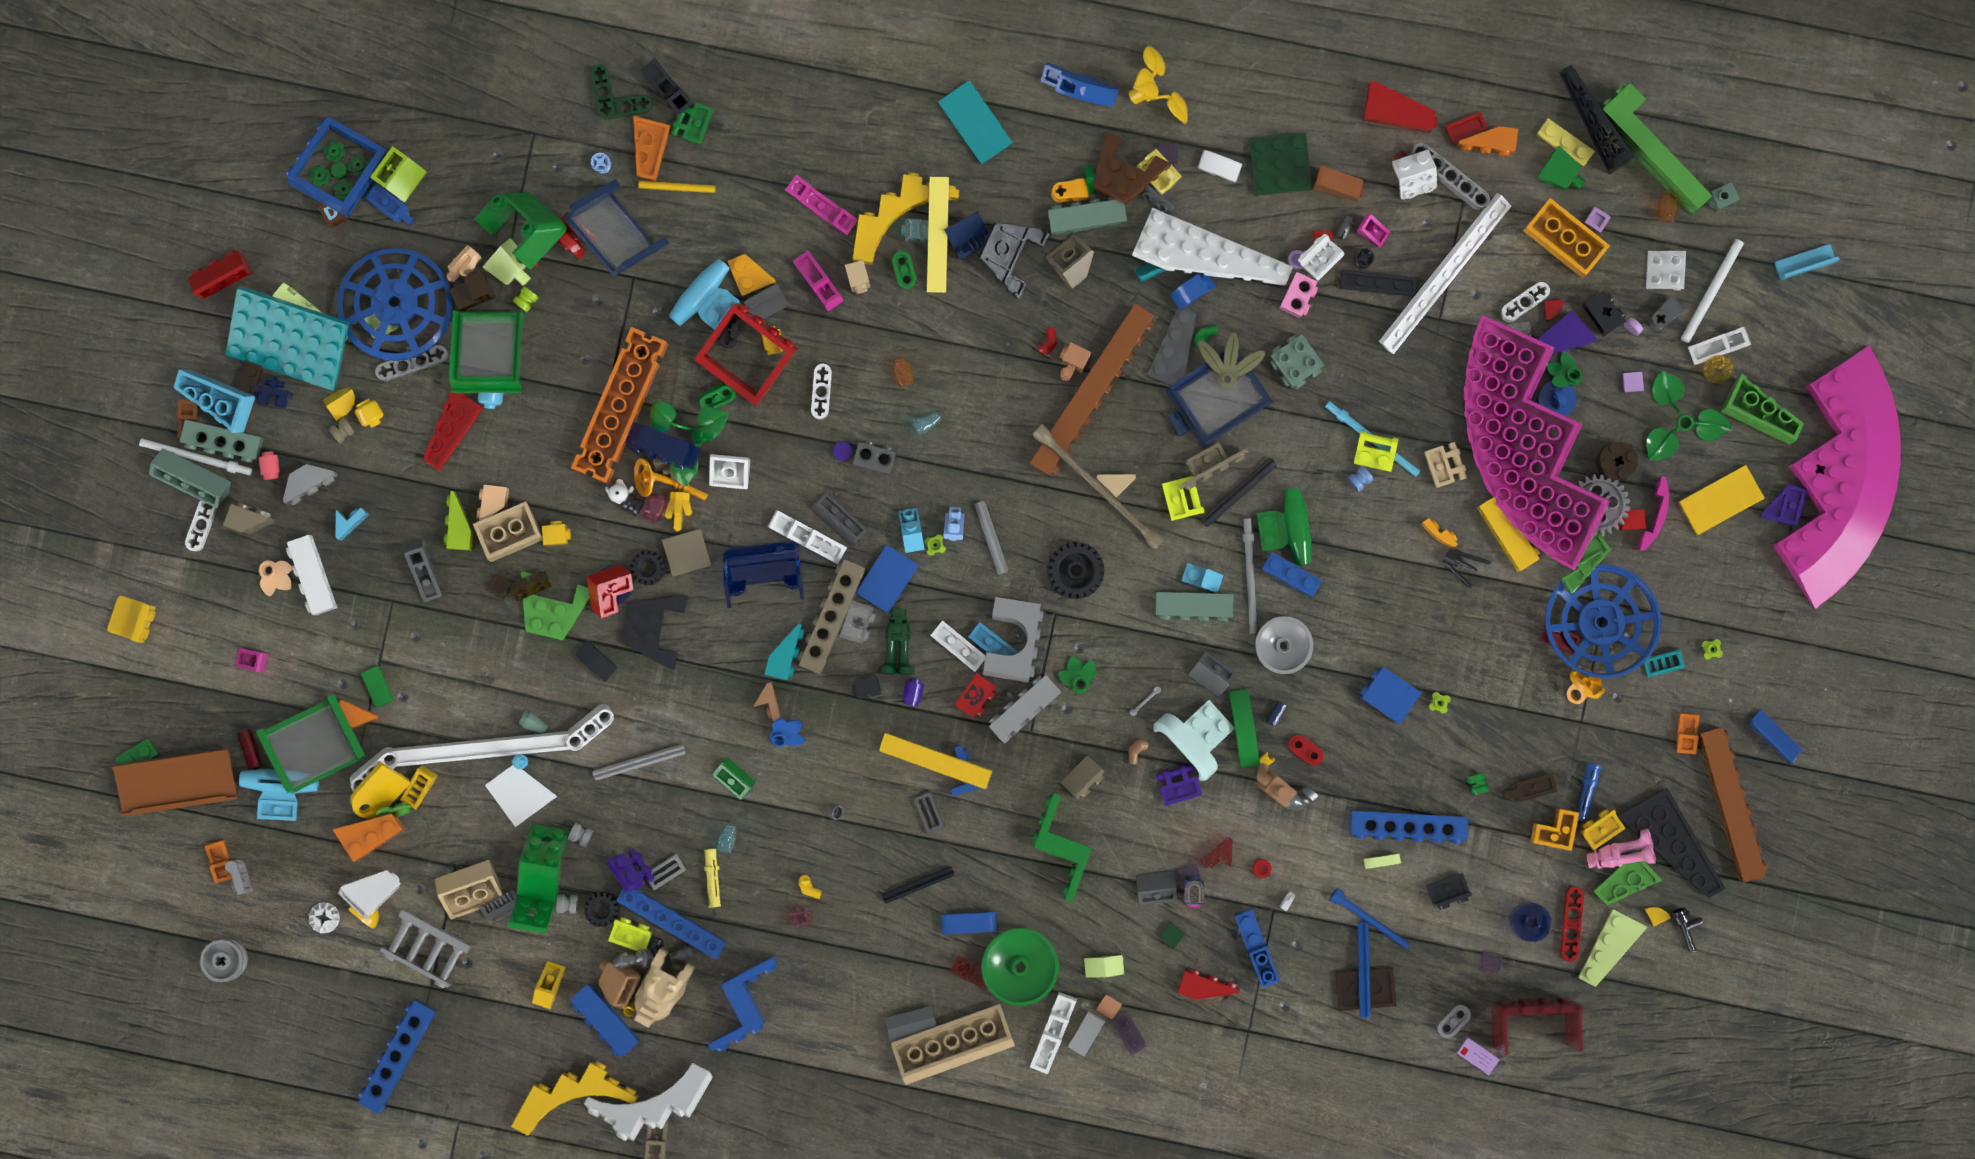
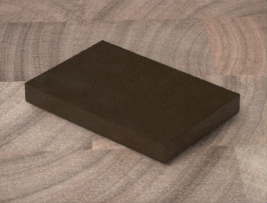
(1381, 989)

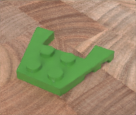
(1592, 557)
(550, 616)

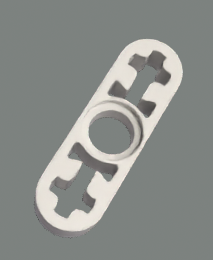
(1541, 285)
(825, 406)
(201, 539)

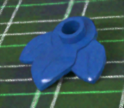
(788, 731)

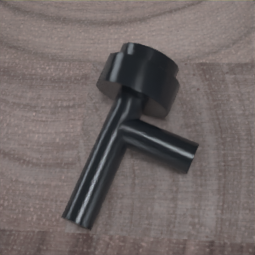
(1681, 917)

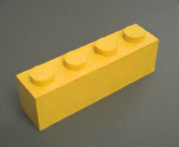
(1509, 537)

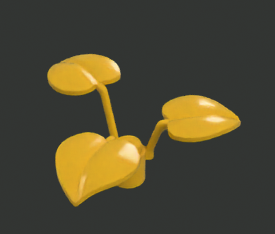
(1146, 88)

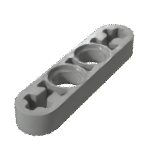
(412, 365)

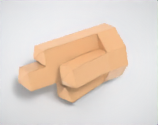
(463, 263)

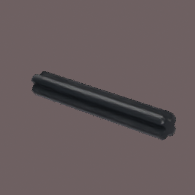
(918, 885)

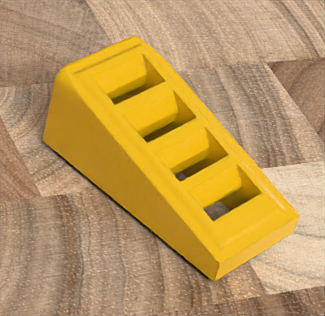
(426, 773)

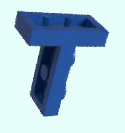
(963, 754)

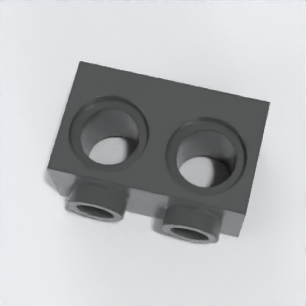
(873, 462)

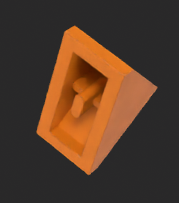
(356, 715)

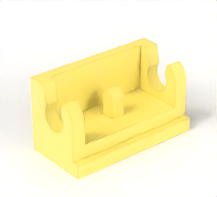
(1166, 179)

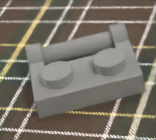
(241, 881)

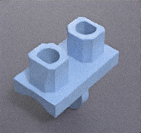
(954, 524)

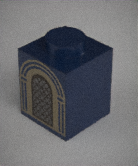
(1193, 890)

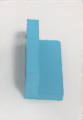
(1805, 262)

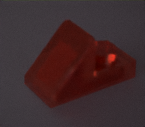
(1223, 850)

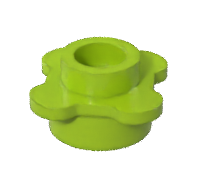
(939, 548)
(1707, 649)
(1434, 703)

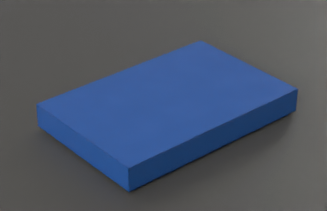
(887, 579)

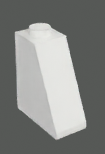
(370, 892)

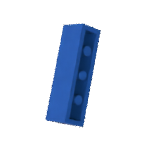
(605, 1020)

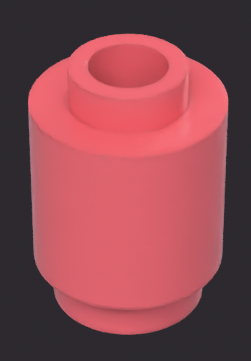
(269, 466)

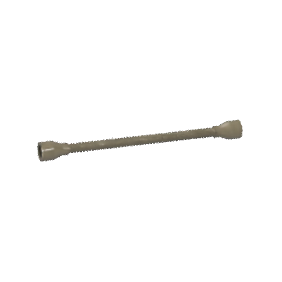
(1044, 436)

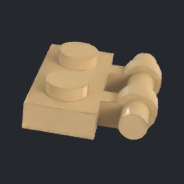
(1440, 467)

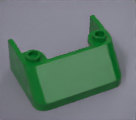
(539, 230)

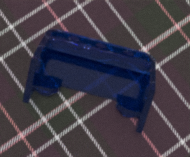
(762, 565)

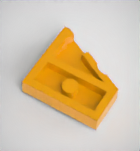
(749, 275)

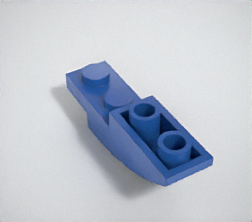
(1079, 87)
(1256, 947)

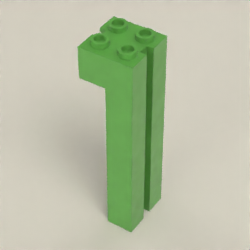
(1651, 151)

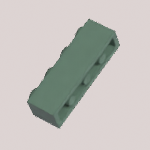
(1086, 216)
(189, 478)
(1193, 605)

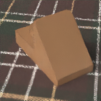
(768, 697)

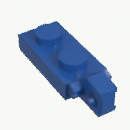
(389, 204)

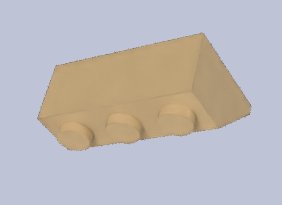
(508, 531)
(468, 889)

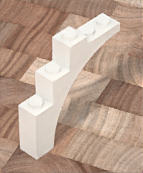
(654, 1112)

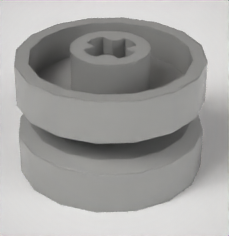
(212, 962)

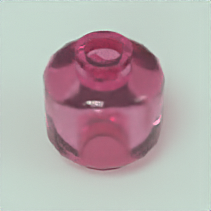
(654, 508)

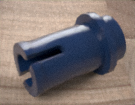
(1178, 424)
(1276, 714)

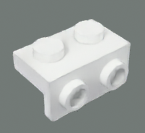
(1320, 257)

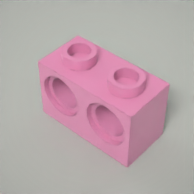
(1295, 293)

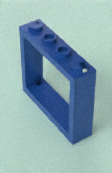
(346, 207)

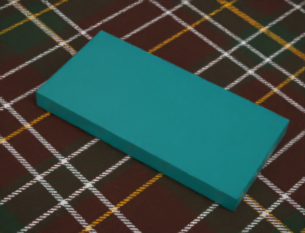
(975, 122)

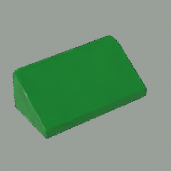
(733, 778)

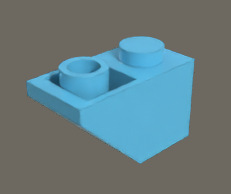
(911, 530)

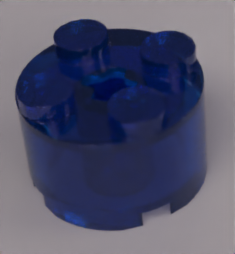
(1541, 923)

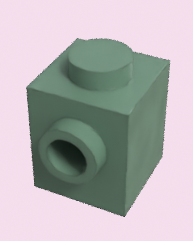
(1723, 197)

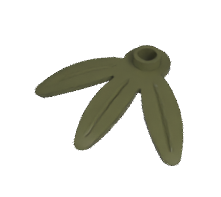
(1230, 358)

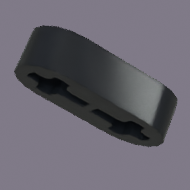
(734, 333)

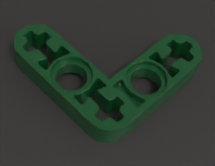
(615, 104)

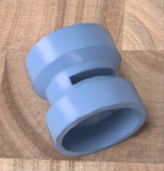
(1362, 477)

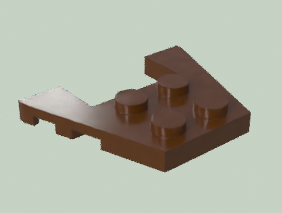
(1120, 178)

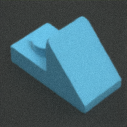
(346, 526)
(1202, 578)

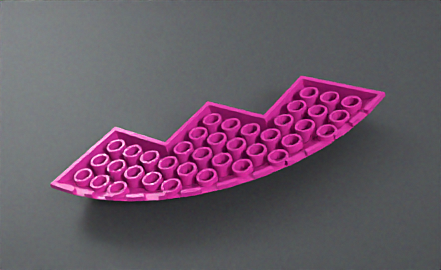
(1517, 445)
(1854, 481)

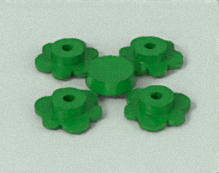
(338, 169)

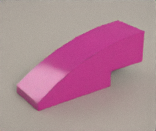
(818, 280)

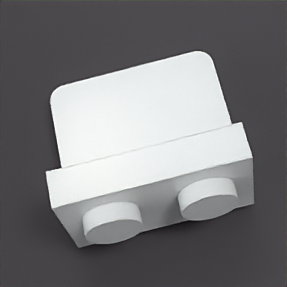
(1415, 174)

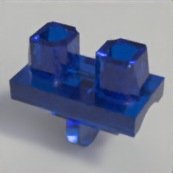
(264, 393)

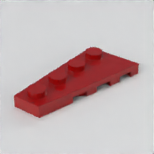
(455, 421)

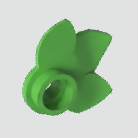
(399, 810)

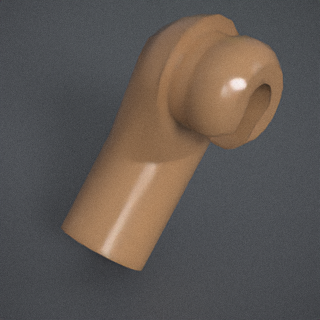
(1135, 749)

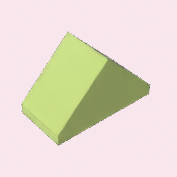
(1104, 966)

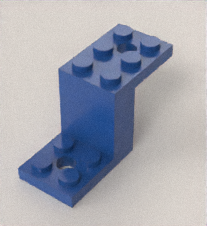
(743, 1004)

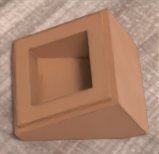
(1109, 1006)

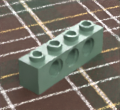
(192, 430)

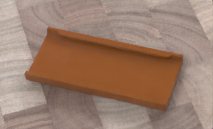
(175, 782)

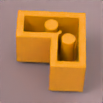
(1561, 833)

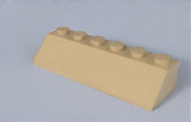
(952, 1044)

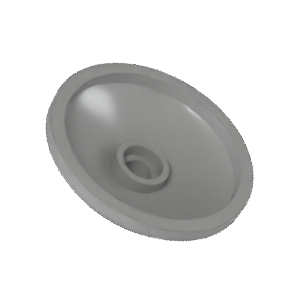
(1298, 642)

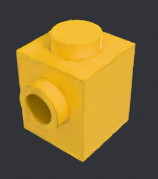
(556, 534)

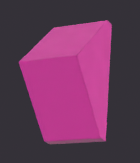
(1373, 230)
(251, 660)

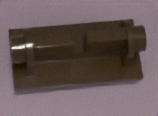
(538, 582)

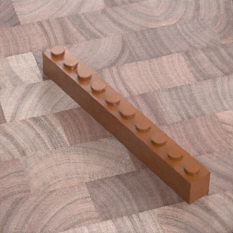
(1093, 387)

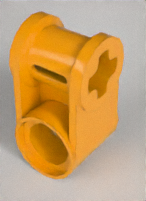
(1073, 191)

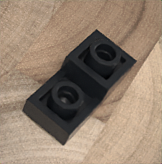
(596, 661)

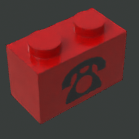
(975, 696)

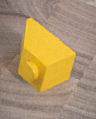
(548, 985)

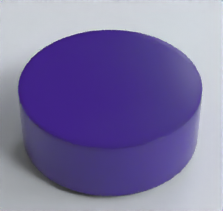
(842, 451)

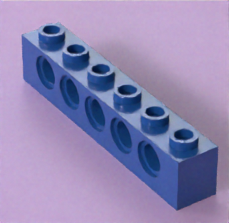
(1458, 824)
(673, 922)
(425, 1015)

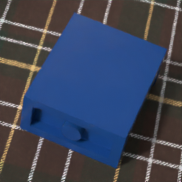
(1390, 694)

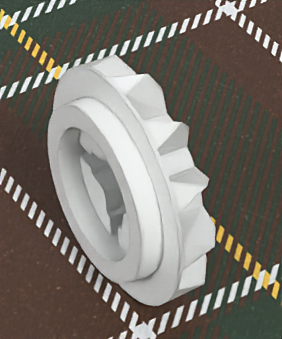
(331, 912)

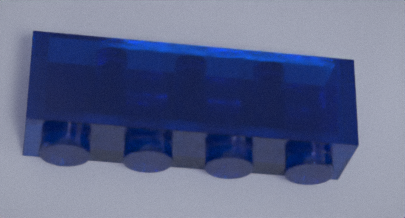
(663, 445)

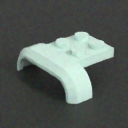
(1197, 736)

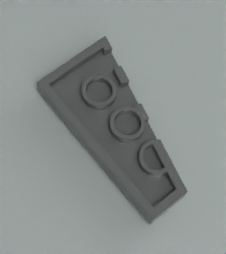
(1173, 353)

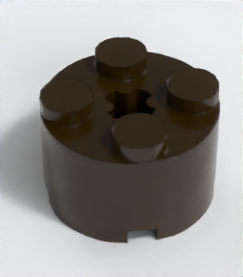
(1627, 458)

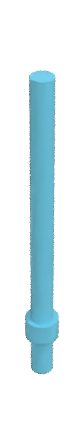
(1342, 415)

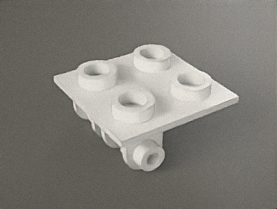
(1666, 270)

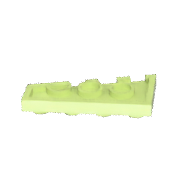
(1611, 944)

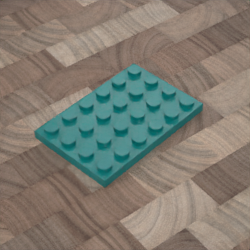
(287, 338)

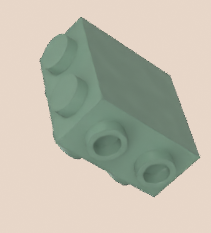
(1296, 361)

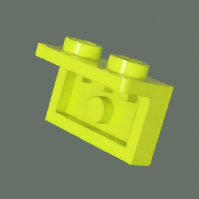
(630, 935)

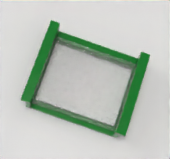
(486, 352)
(311, 745)

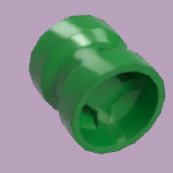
(1477, 783)

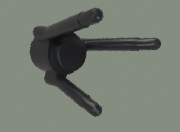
(1454, 558)

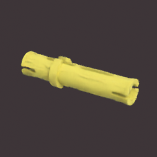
(712, 877)

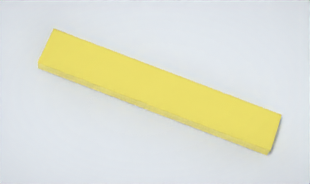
(936, 234)

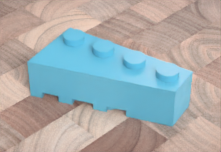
(220, 400)

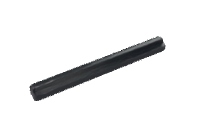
(1238, 492)

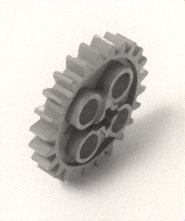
(1613, 514)

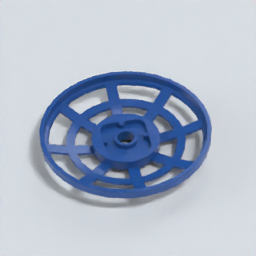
(395, 315)
(1614, 622)

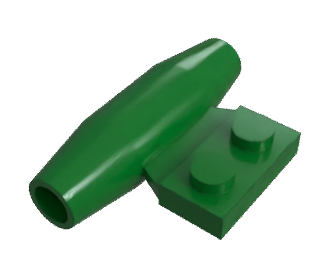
(1287, 528)

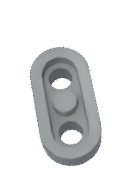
(1453, 1021)

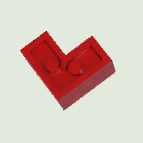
(604, 588)

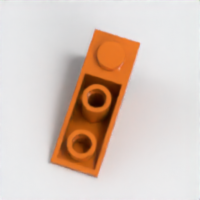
(1498, 140)

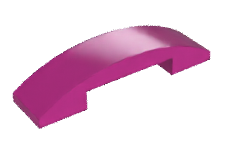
(821, 205)
(1662, 492)

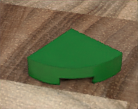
(1089, 178)

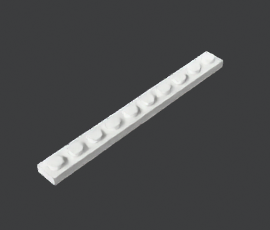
(1445, 273)

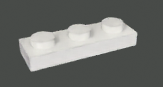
(958, 646)

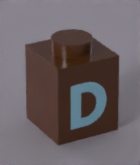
(331, 216)

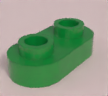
(904, 270)
(717, 397)

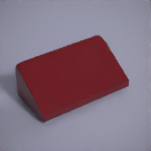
(249, 749)

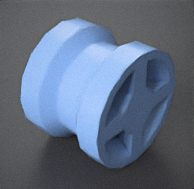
(603, 160)

